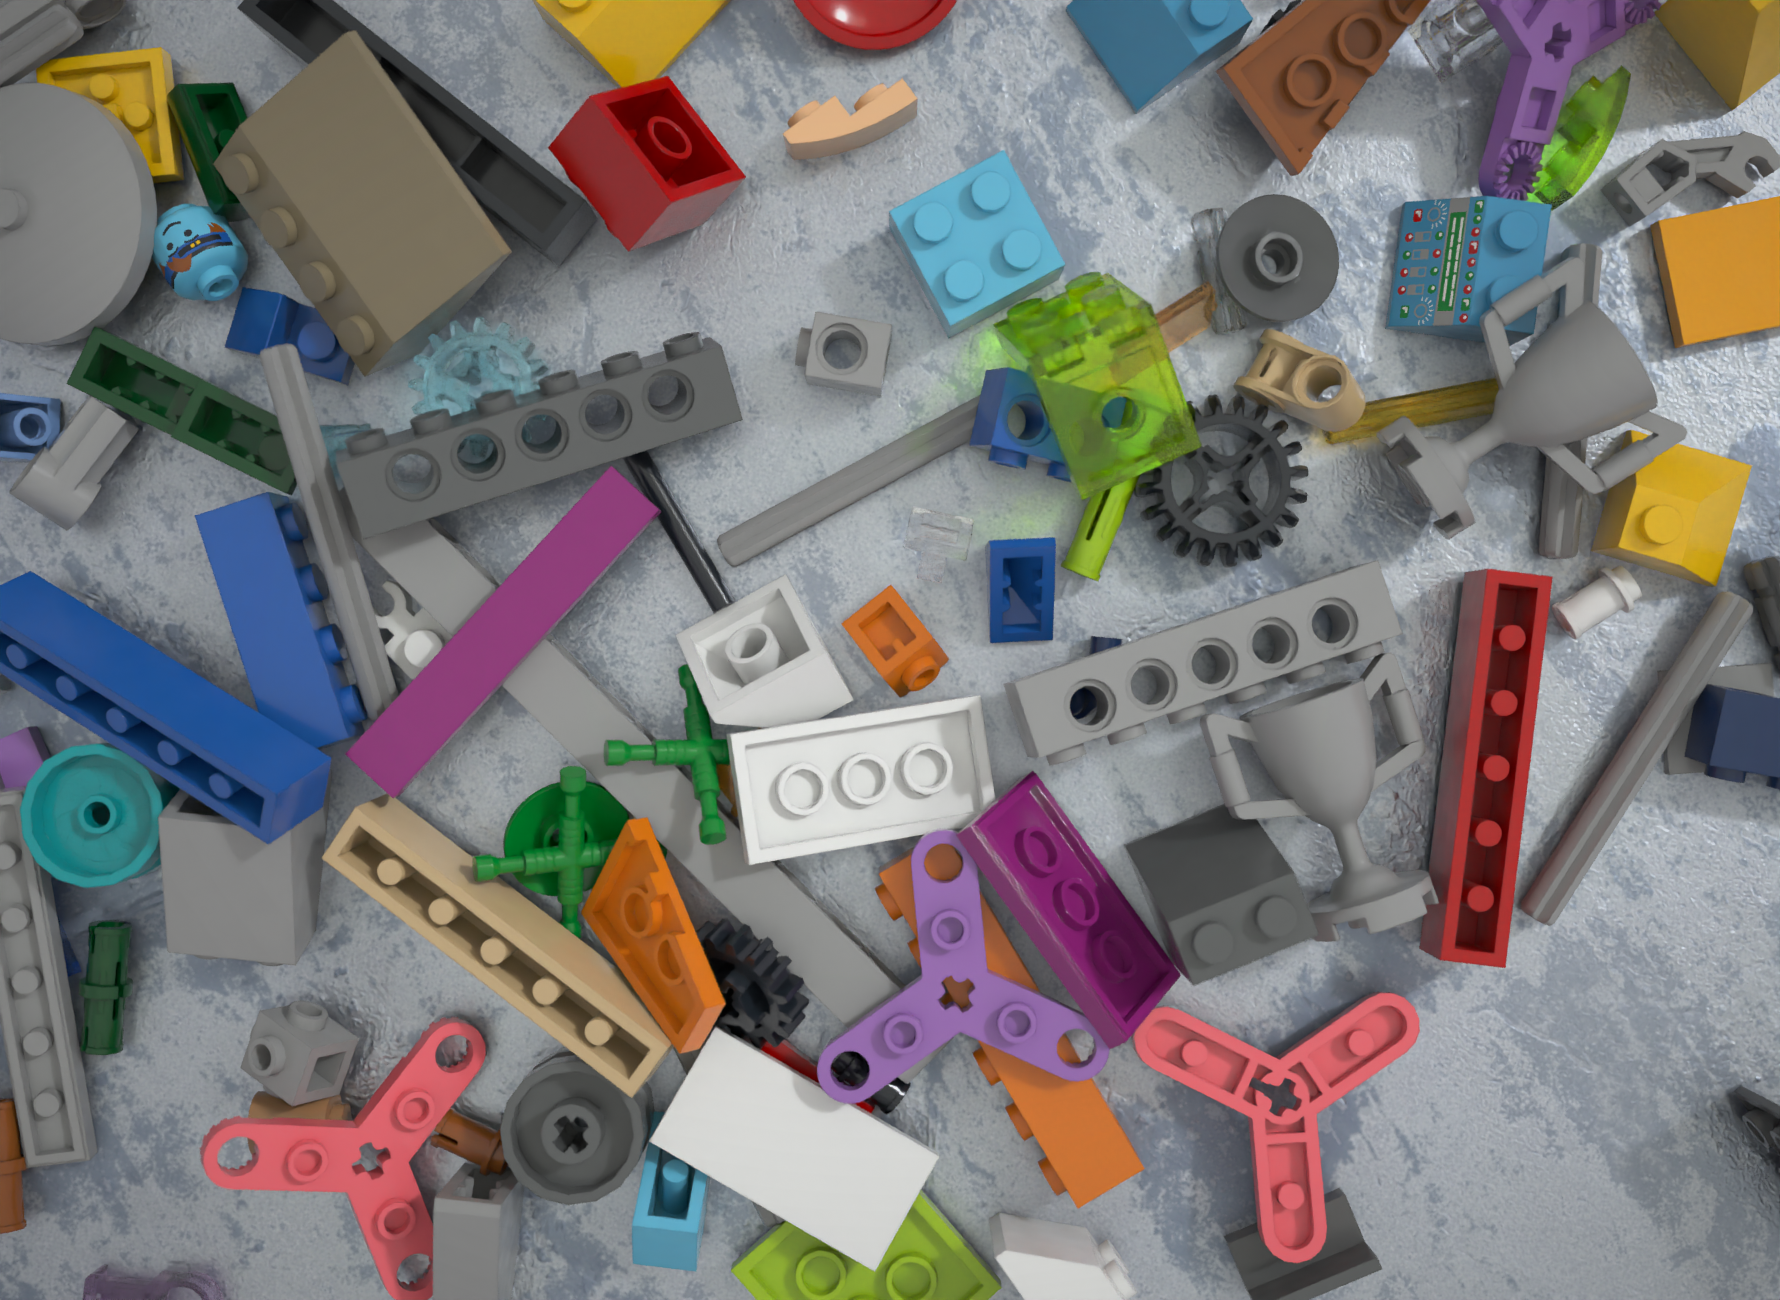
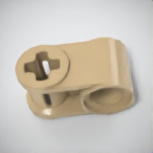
(1292, 377)

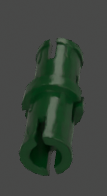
(105, 987)

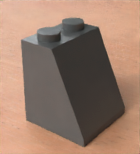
(1219, 893)

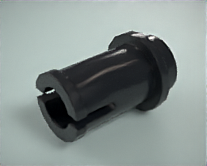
(854, 1068)

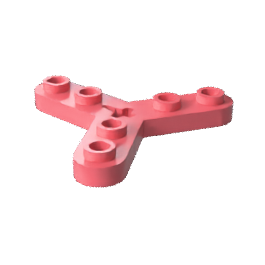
(1284, 1143)

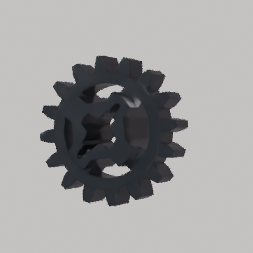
(754, 984)

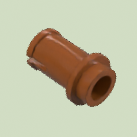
(471, 1142)

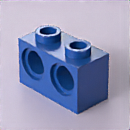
(999, 393)

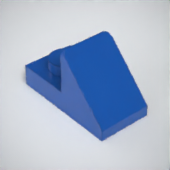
(275, 319)

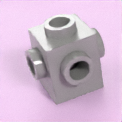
(299, 1053)

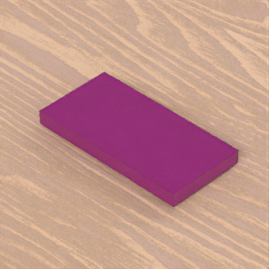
(1070, 908)

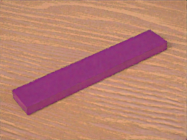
(503, 632)

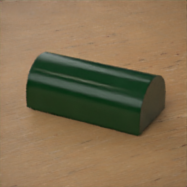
(207, 120)

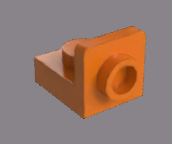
(896, 642)

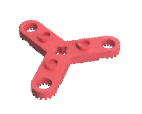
(321, 1152)

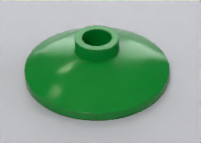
(538, 817)

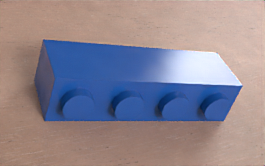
(280, 619)

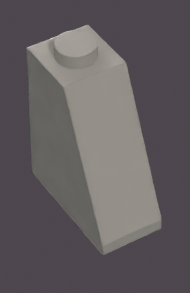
(476, 1235)

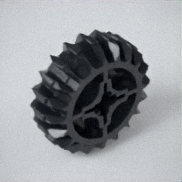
(1242, 501)

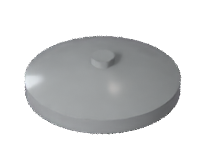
(71, 215)

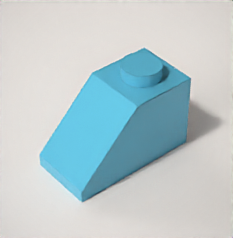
(669, 1210)

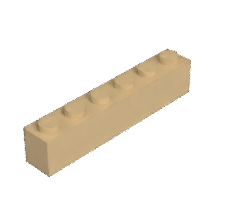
(501, 940)

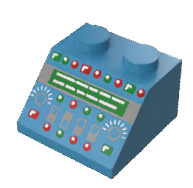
(1461, 259)

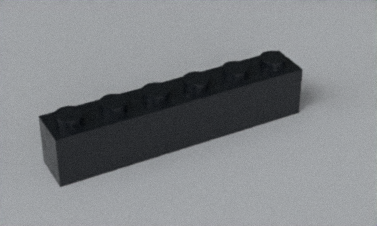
(487, 162)

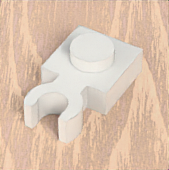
(415, 637)

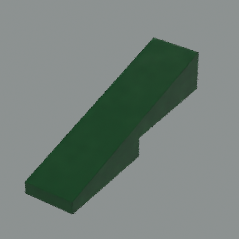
(184, 407)

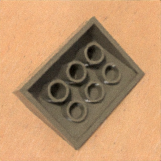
(361, 206)

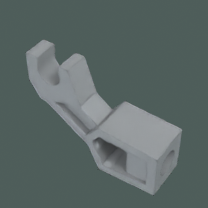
(1717, 159)

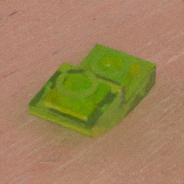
(1588, 133)

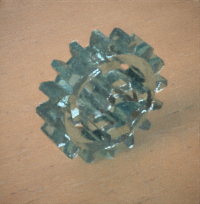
(478, 361)

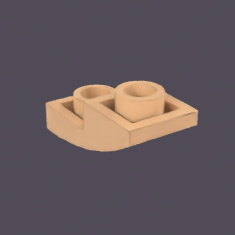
(830, 130)

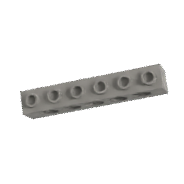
(1351, 597)

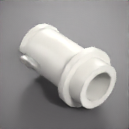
(1597, 601)

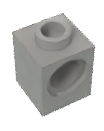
(866, 374)

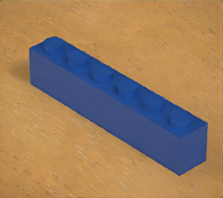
(158, 710)

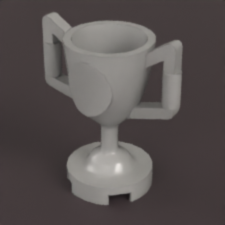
(1559, 391)
(1326, 767)

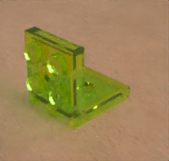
(1083, 353)

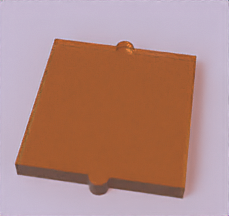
(1187, 316)

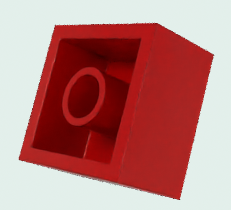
(646, 162)

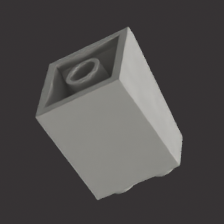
(234, 891)

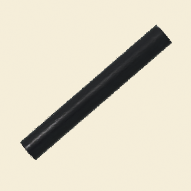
(680, 531)

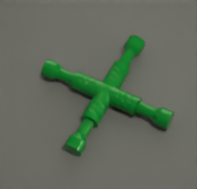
(697, 750)
(567, 858)

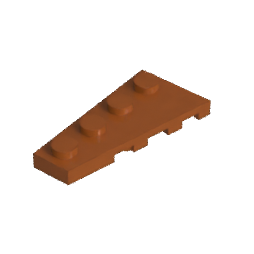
(1311, 66)

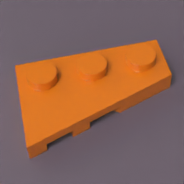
(652, 937)

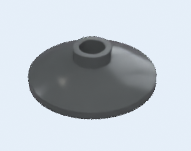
(1296, 241)

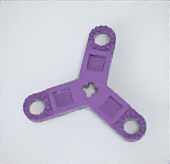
(1544, 46)
(999, 1009)

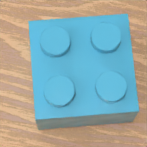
(976, 244)

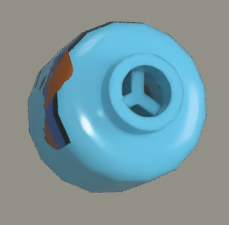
(198, 253)

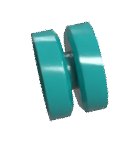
(95, 816)

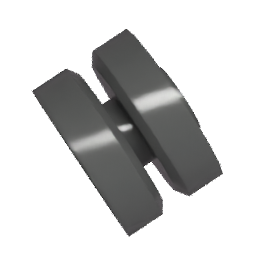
(557, 1155)

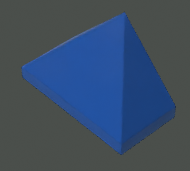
(1020, 589)

